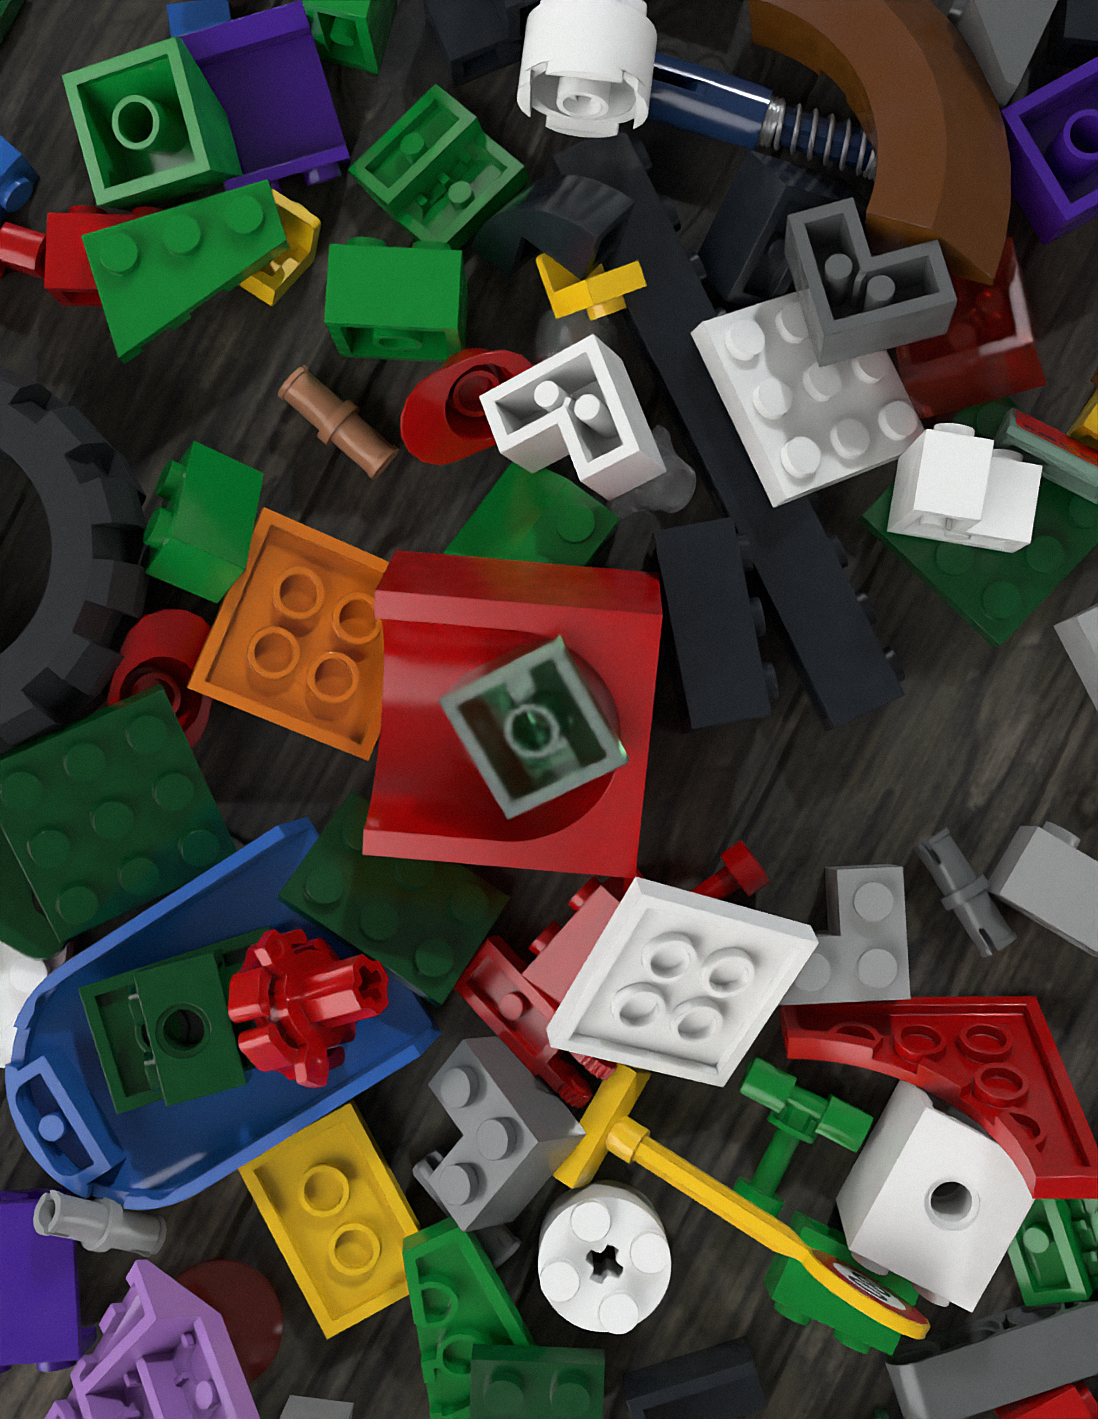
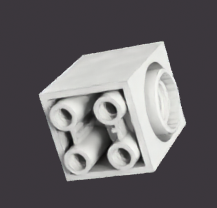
(932, 1199)

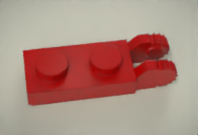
(520, 1019)

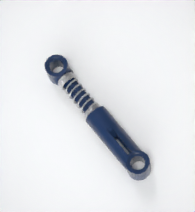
(749, 115)

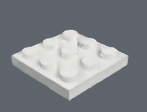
(797, 419)
(680, 983)

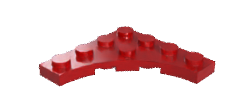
(980, 1056)

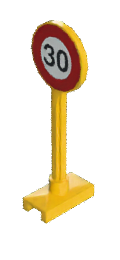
(613, 1131)

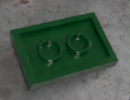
(405, 912)
(123, 1044)
(536, 1382)

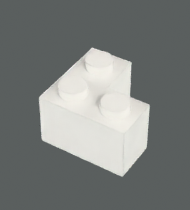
(581, 408)
(964, 491)

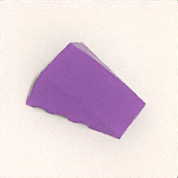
(158, 1359)

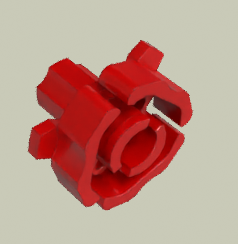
(309, 998)

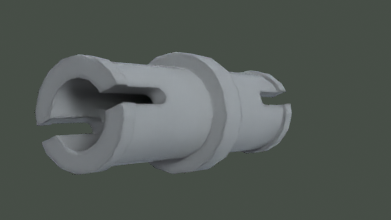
(99, 1224)

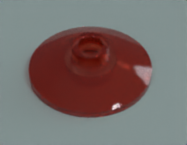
(247, 1308)

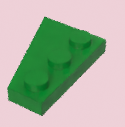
(179, 258)
(455, 1305)

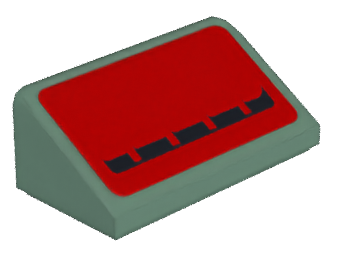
(1061, 456)

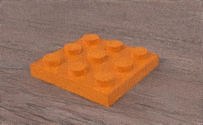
(301, 637)

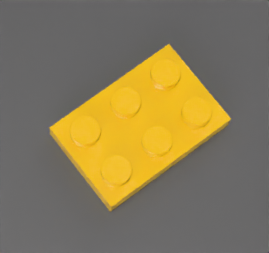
(335, 1217)

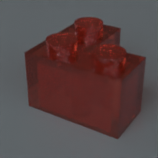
(986, 350)

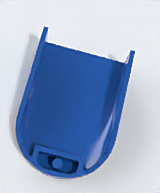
(175, 1151)

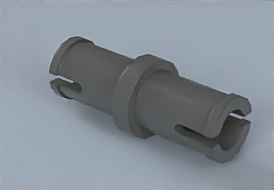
(964, 892)

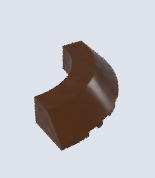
(924, 112)

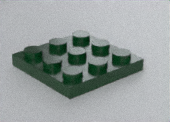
(990, 586)
(109, 812)

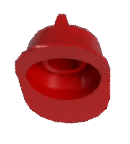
(444, 411)
(164, 652)

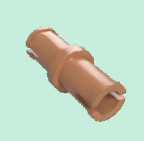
(338, 422)

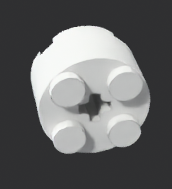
(588, 65)
(609, 1293)

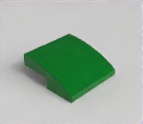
(439, 171)
(1057, 1251)

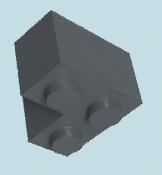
(859, 300)
(511, 1133)

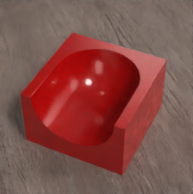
(458, 614)

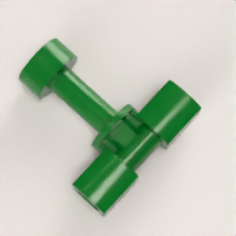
(798, 1116)

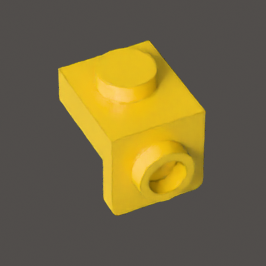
(281, 273)
(598, 293)

